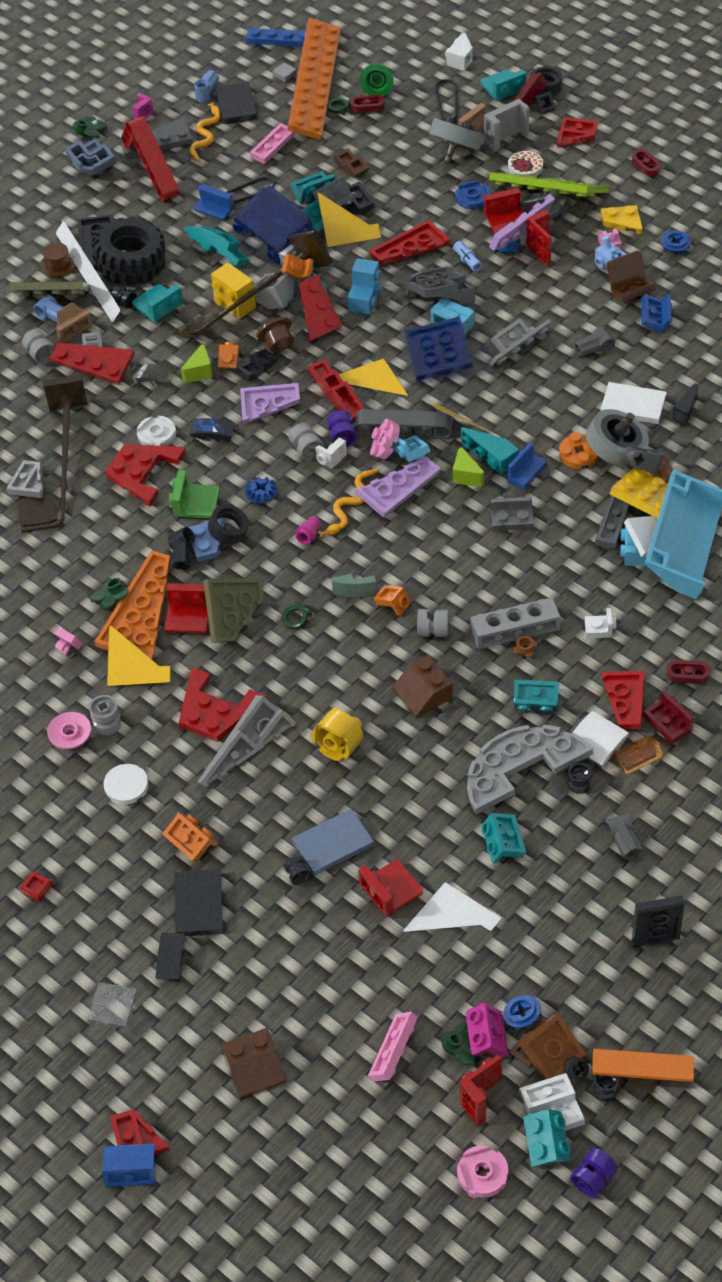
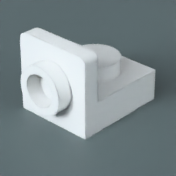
(332, 455)
(600, 625)

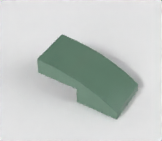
(348, 587)

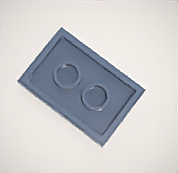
(333, 841)

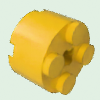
(337, 734)

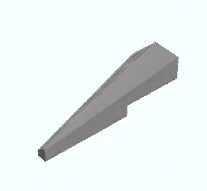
(254, 729)

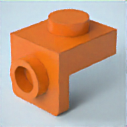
(228, 355)

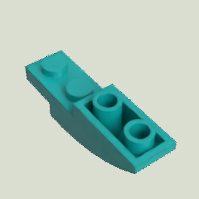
(217, 240)

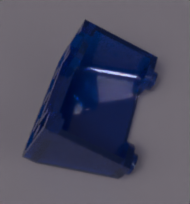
(272, 220)

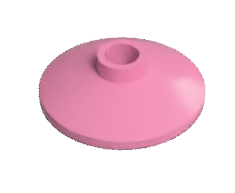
(66, 724)

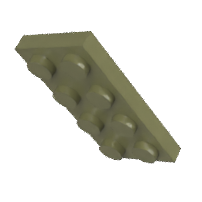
(43, 288)

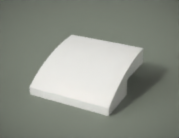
(601, 736)
(553, 1094)

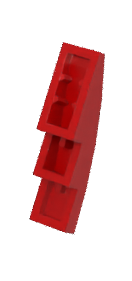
(334, 388)

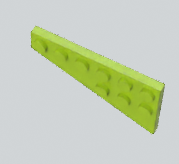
(563, 186)

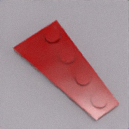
(410, 243)
(96, 361)

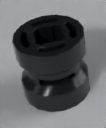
(123, 296)
(579, 778)
(605, 1094)

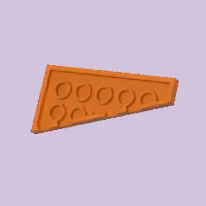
(140, 611)

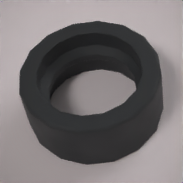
(552, 74)
(223, 535)

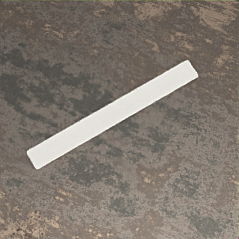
(88, 272)

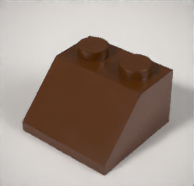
(423, 686)
(253, 1063)

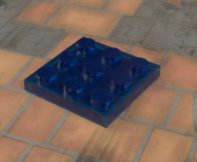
(438, 348)

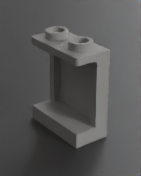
(506, 122)

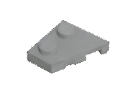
(27, 480)

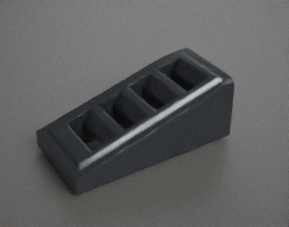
(529, 201)
(684, 407)

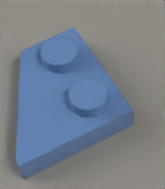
(205, 545)

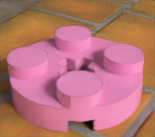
(384, 438)
(475, 1184)

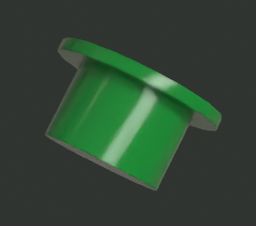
(376, 79)

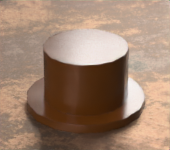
(56, 261)
(276, 334)

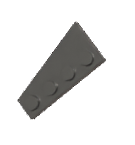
(167, 136)

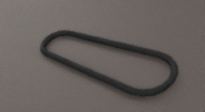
(438, 99)
(243, 185)

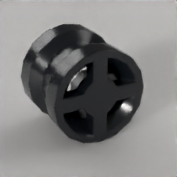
(297, 869)

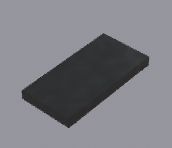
(87, 231)

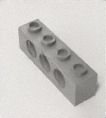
(515, 622)

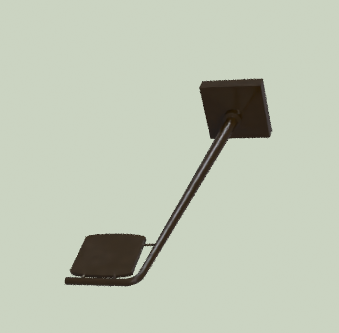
(307, 246)
(60, 394)

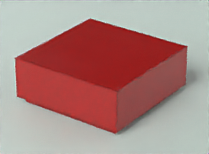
(36, 886)

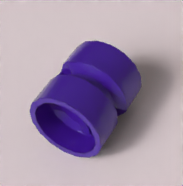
(341, 426)
(595, 1170)

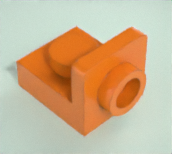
(297, 267)
(393, 597)

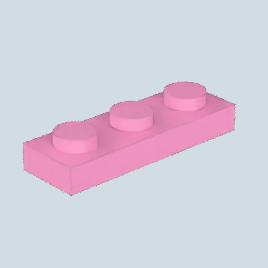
(271, 144)
(393, 1046)

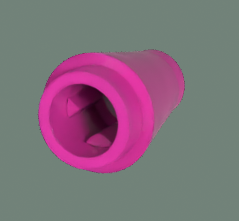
(307, 531)

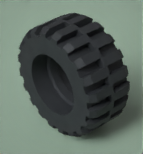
(129, 266)

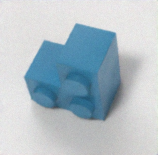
(365, 286)

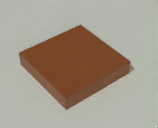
(551, 1046)

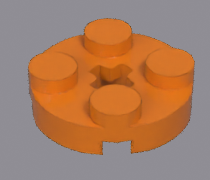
(575, 460)

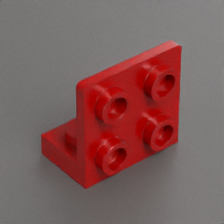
(502, 208)
(538, 236)
(186, 609)
(389, 886)
(475, 1084)

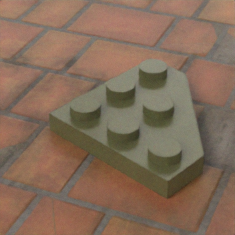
(231, 605)

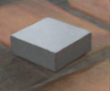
(284, 72)

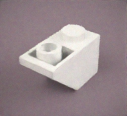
(460, 53)

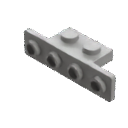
(513, 337)

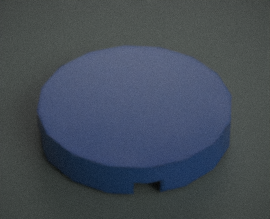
(471, 195)

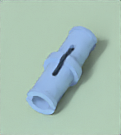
(473, 262)

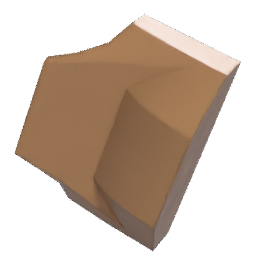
(475, 117)
(72, 322)

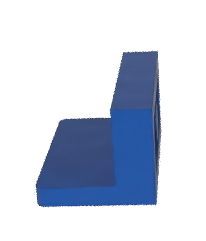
(214, 202)
(525, 467)
(129, 1165)

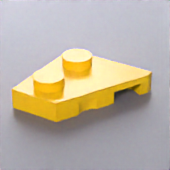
(622, 218)

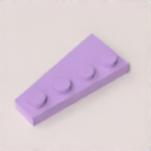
(514, 230)
(397, 487)

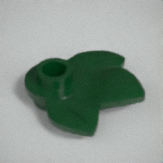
(89, 126)
(108, 596)
(462, 1048)

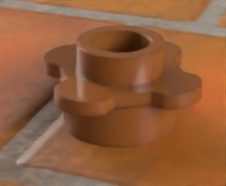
(525, 641)

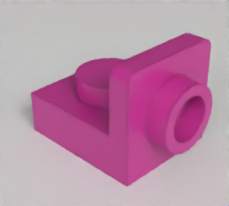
(143, 107)

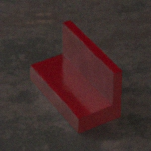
(531, 88)

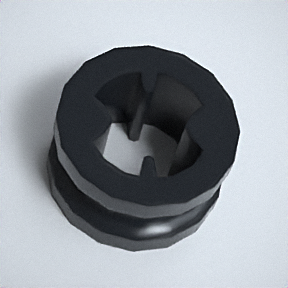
(574, 1060)

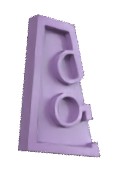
(266, 400)

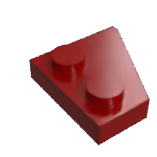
(576, 131)
(132, 1130)

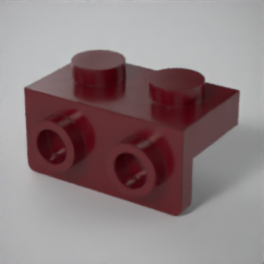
(669, 718)

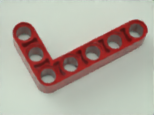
(139, 135)

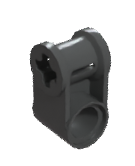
(643, 459)

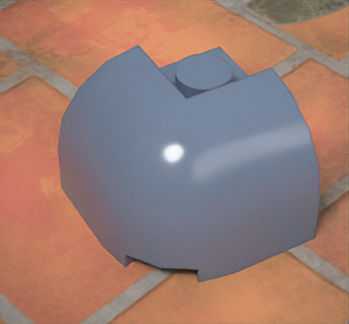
(91, 157)

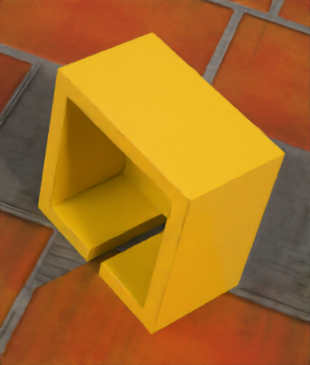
(230, 286)

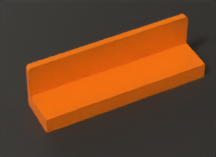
(643, 1065)

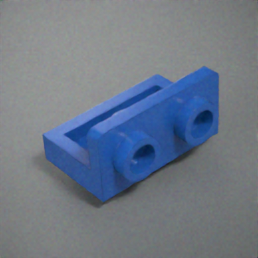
(656, 312)

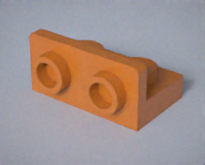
(189, 836)

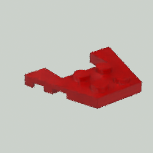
(135, 464)
(209, 714)

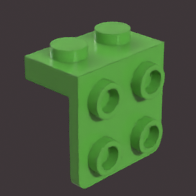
(192, 499)

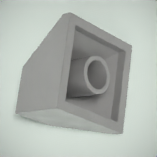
(277, 293)

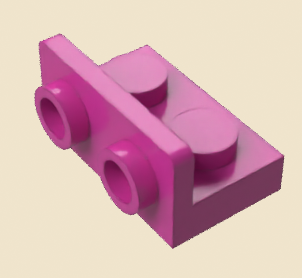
(486, 1030)

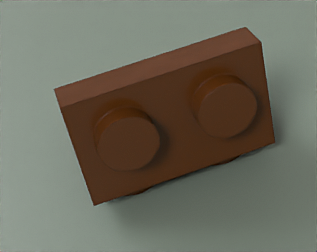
(628, 277)

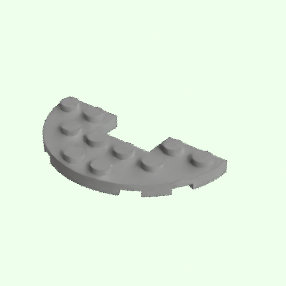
(516, 751)

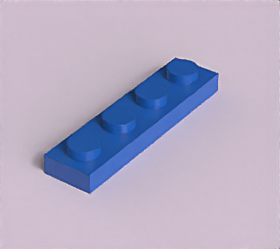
(275, 37)

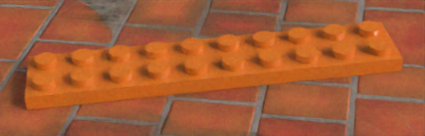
(314, 79)

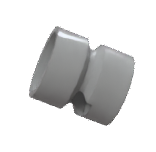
(38, 346)
(305, 440)
(432, 623)
(105, 715)

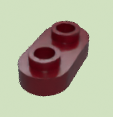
(367, 103)
(646, 162)
(688, 671)

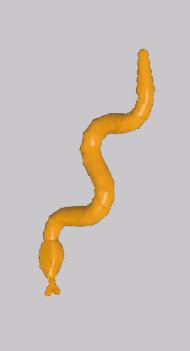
(210, 137)
(335, 528)

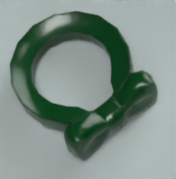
(343, 109)
(297, 606)

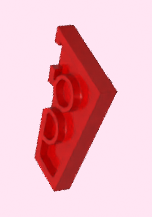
(319, 311)
(626, 696)

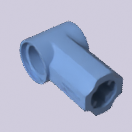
(205, 86)
(47, 307)

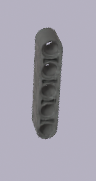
(418, 423)

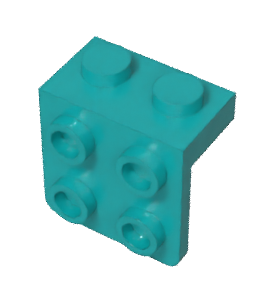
(504, 83)
(306, 186)
(159, 301)

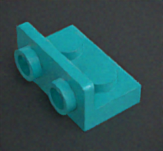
(503, 837)

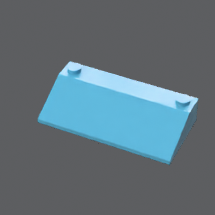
(685, 533)

